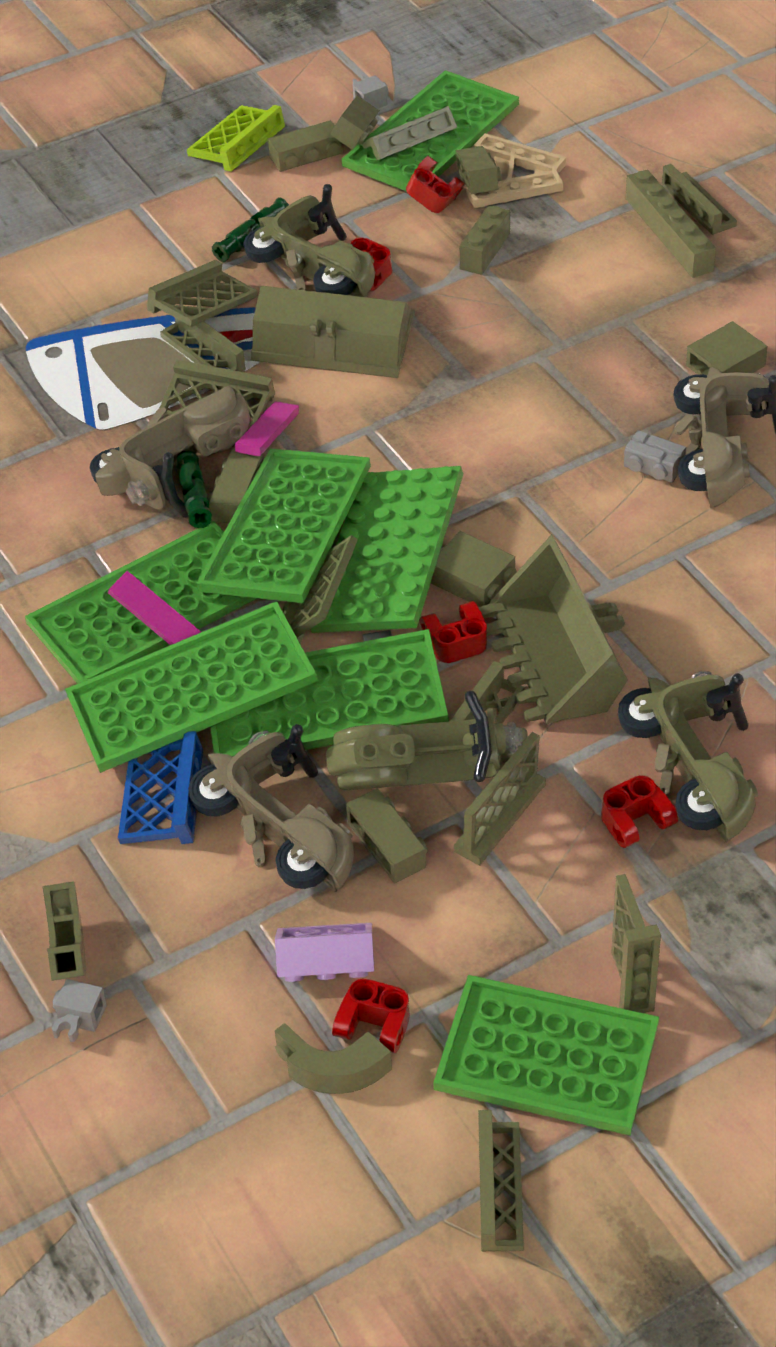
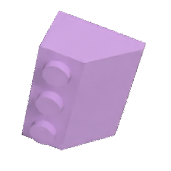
(324, 951)

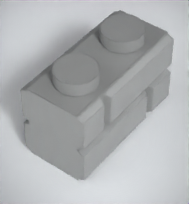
(653, 456)

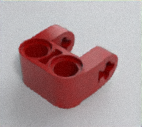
(430, 189)
(381, 257)
(457, 639)
(632, 805)
(374, 1011)

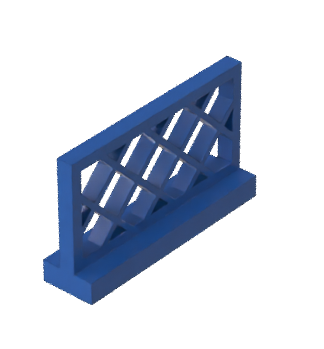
(184, 813)

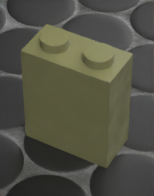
(728, 350)
(473, 569)

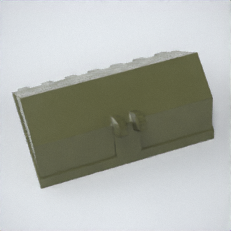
(330, 331)
(556, 640)

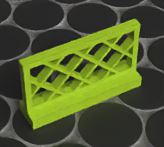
(245, 142)

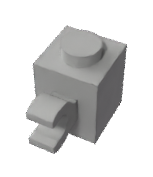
(371, 90)
(78, 1007)

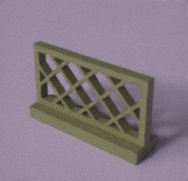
(199, 284)
(216, 378)
(320, 597)
(501, 802)
(634, 951)

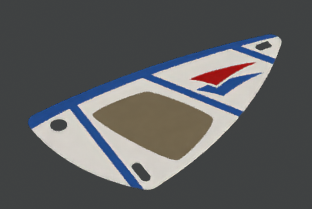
(123, 365)

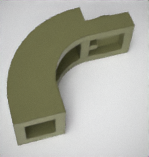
(66, 939)
(333, 1071)

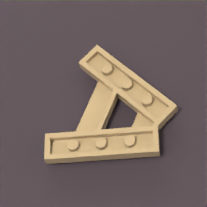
(506, 156)

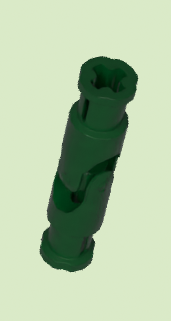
(235, 239)
(193, 489)

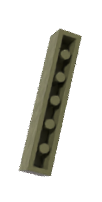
(670, 223)

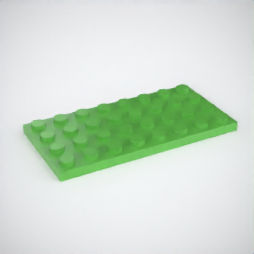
(475, 112)
(284, 526)
(399, 535)
(97, 634)
(357, 685)
(190, 686)

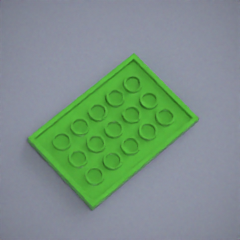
(547, 1054)

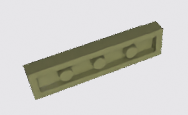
(411, 133)
(697, 200)
(210, 344)
(487, 690)
(488, 1177)

